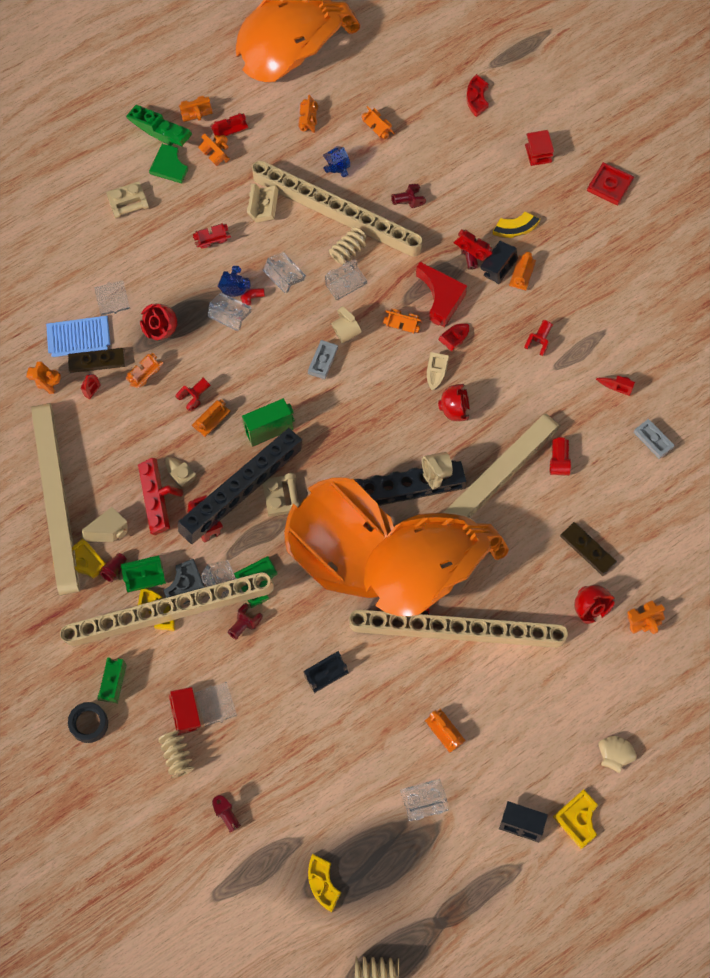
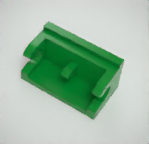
(143, 573)
(112, 680)

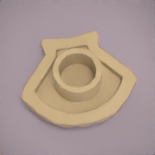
(616, 752)

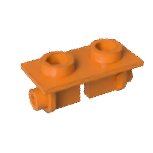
(309, 109)
(382, 127)
(523, 271)
(410, 321)
(138, 377)
(211, 417)
(444, 730)

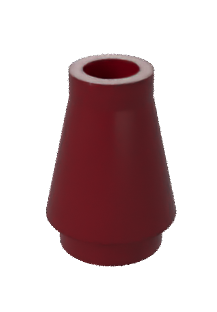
(112, 569)

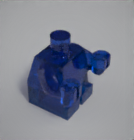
(337, 161)
(233, 284)

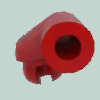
(252, 293)

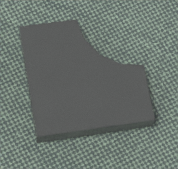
(186, 580)

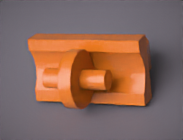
(195, 109)
(220, 142)
(44, 377)
(647, 620)

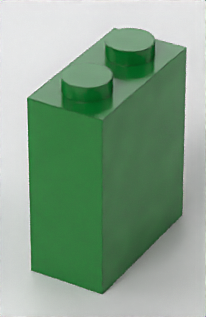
(268, 421)

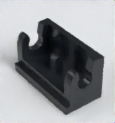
(499, 262)
(326, 672)
(523, 822)

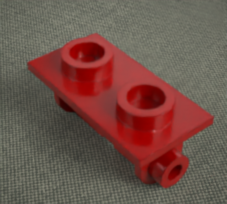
(229, 126)
(205, 239)
(478, 249)

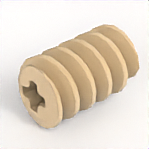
(348, 245)
(175, 754)
(374, 970)

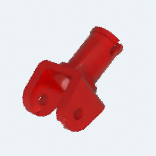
(540, 336)
(195, 391)

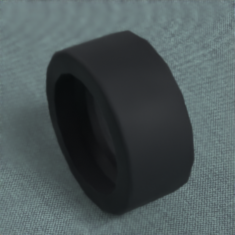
(77, 711)

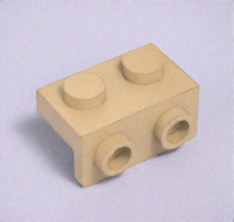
(262, 203)

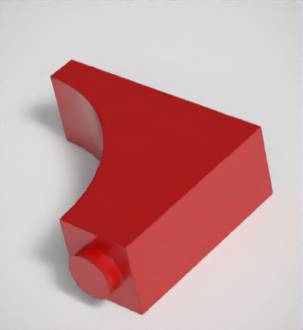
(446, 293)

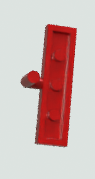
(154, 496)

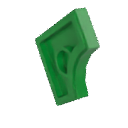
(168, 165)
(261, 566)

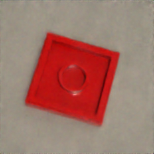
(610, 183)

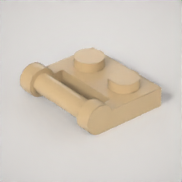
(127, 195)
(275, 496)

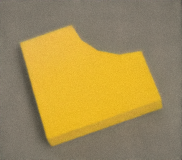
(87, 559)
(577, 818)

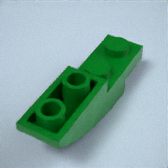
(157, 127)

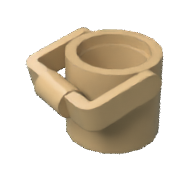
(346, 326)
(436, 468)

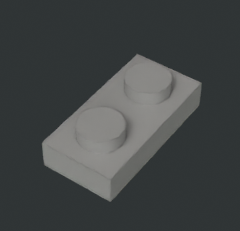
(322, 359)
(654, 439)

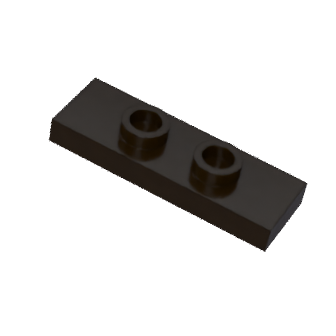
(96, 360)
(588, 549)

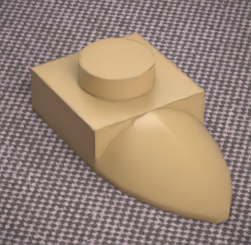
(436, 369)
(180, 471)

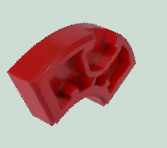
(475, 95)

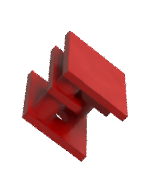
(539, 148)

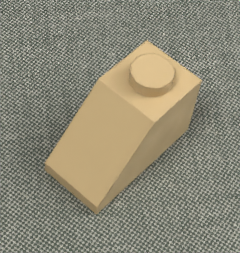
(106, 527)

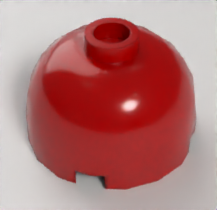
(158, 321)
(454, 403)
(592, 602)

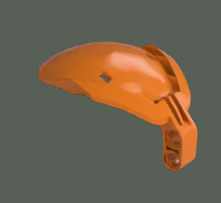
(271, 33)
(332, 530)
(409, 560)

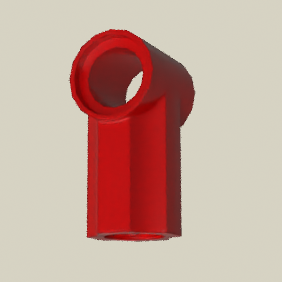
(560, 462)

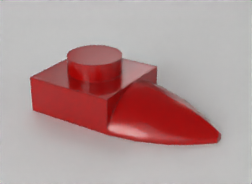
(454, 336)
(620, 384)
(90, 385)

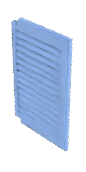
(78, 336)

